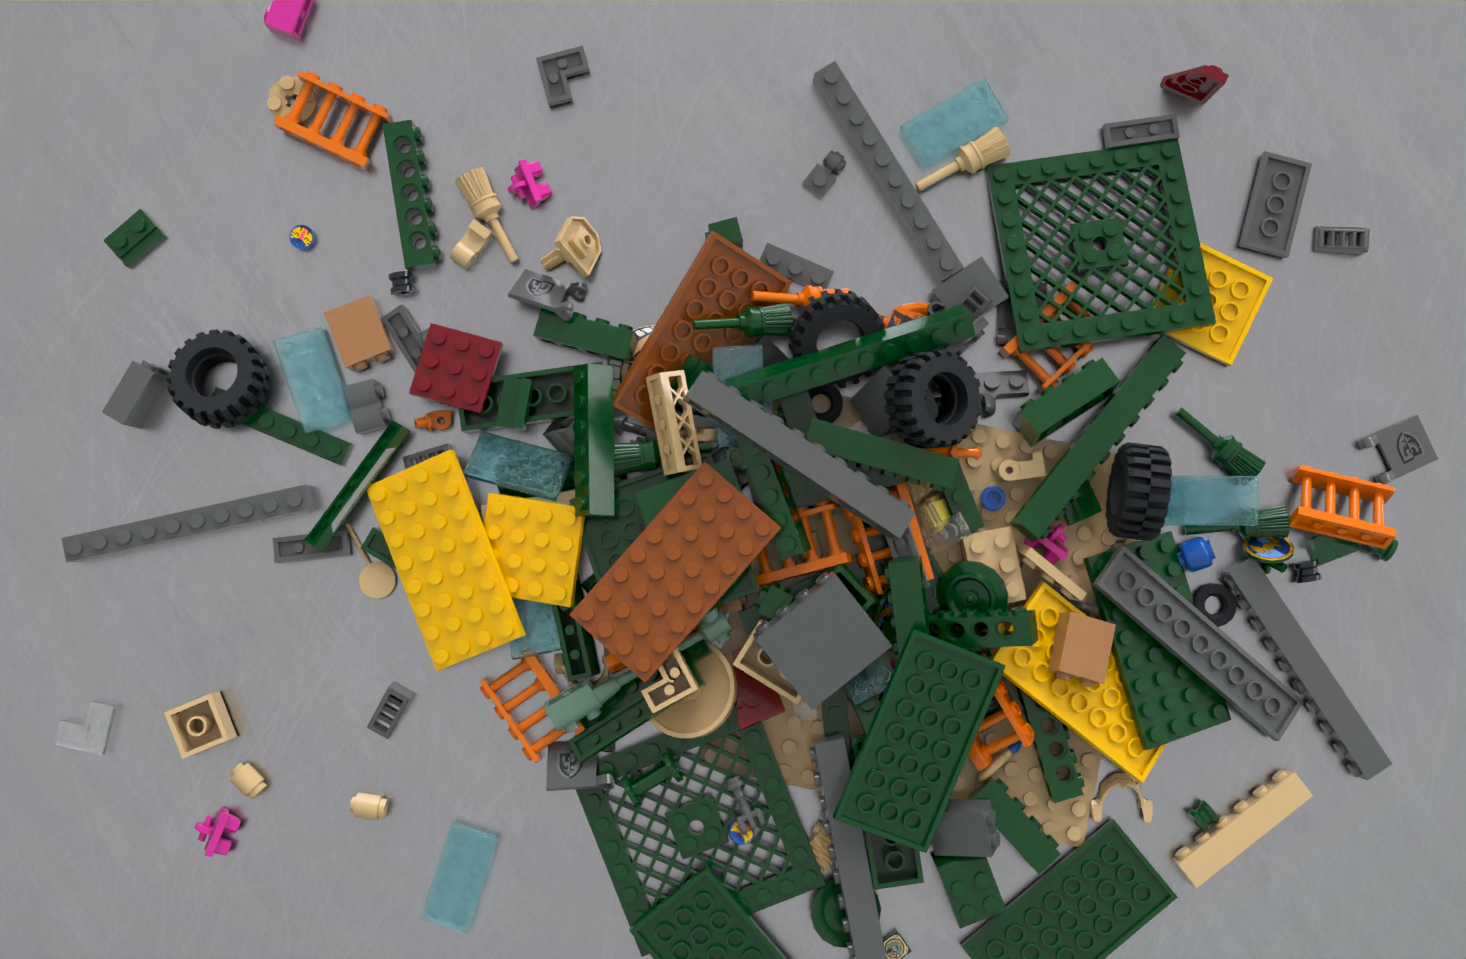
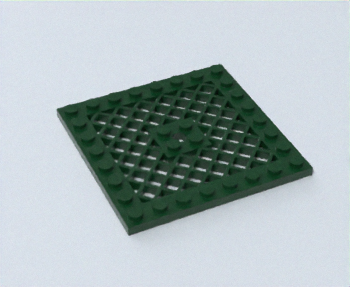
(1165, 156)
(613, 847)

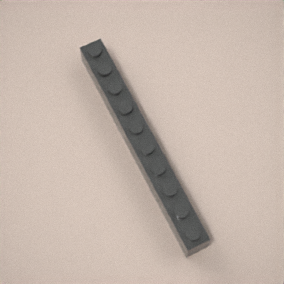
(887, 172)
(799, 456)
(189, 523)
(1306, 668)
(848, 851)

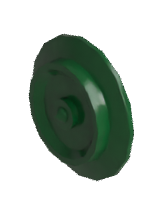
(972, 587)
(828, 916)

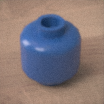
(1196, 554)

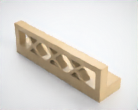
(668, 422)

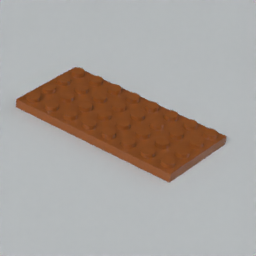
(713, 288)
(675, 572)

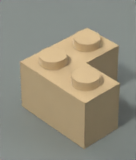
(676, 683)

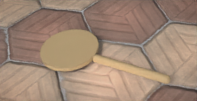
(376, 578)

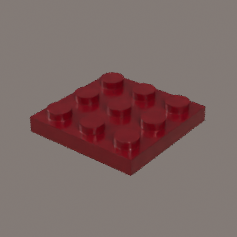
(456, 368)

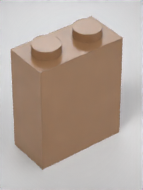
(360, 333)
(1081, 649)

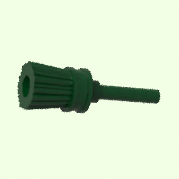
(754, 321)
(1226, 450)
(642, 455)
(1272, 523)

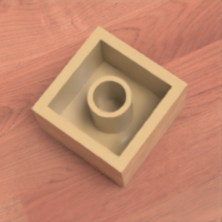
(200, 724)

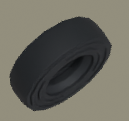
(836, 402)
(1228, 600)

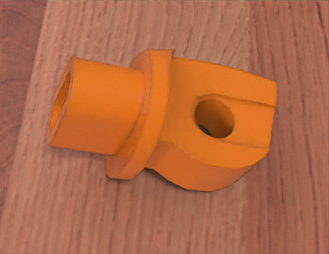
(430, 420)

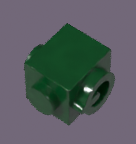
(772, 598)

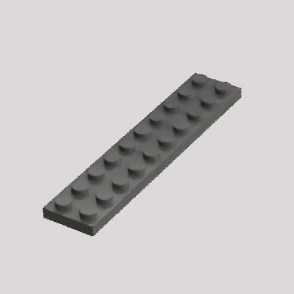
(1198, 643)

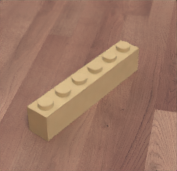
(1241, 827)

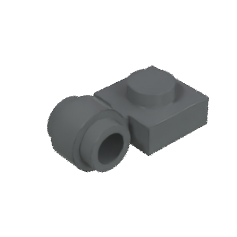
(820, 178)

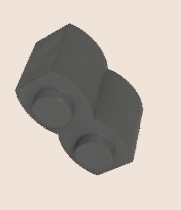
(366, 406)
(561, 435)

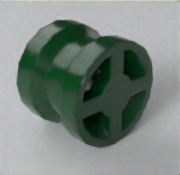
(1384, 554)
(1203, 816)

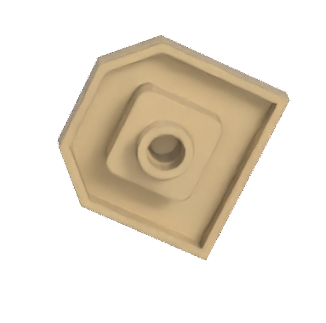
(575, 244)

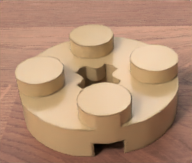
(287, 88)

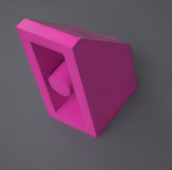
(287, 17)

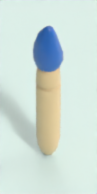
(999, 761)

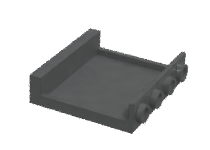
(821, 639)

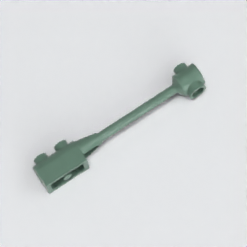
(586, 699)

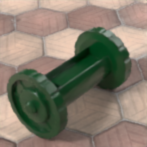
(652, 778)

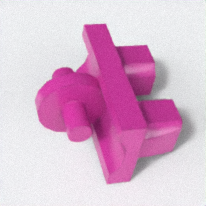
(526, 186)
(1055, 549)
(215, 842)

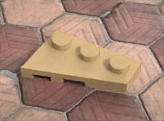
(1049, 572)

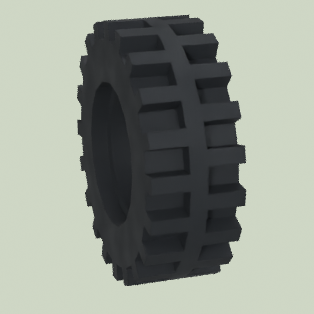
(825, 311)

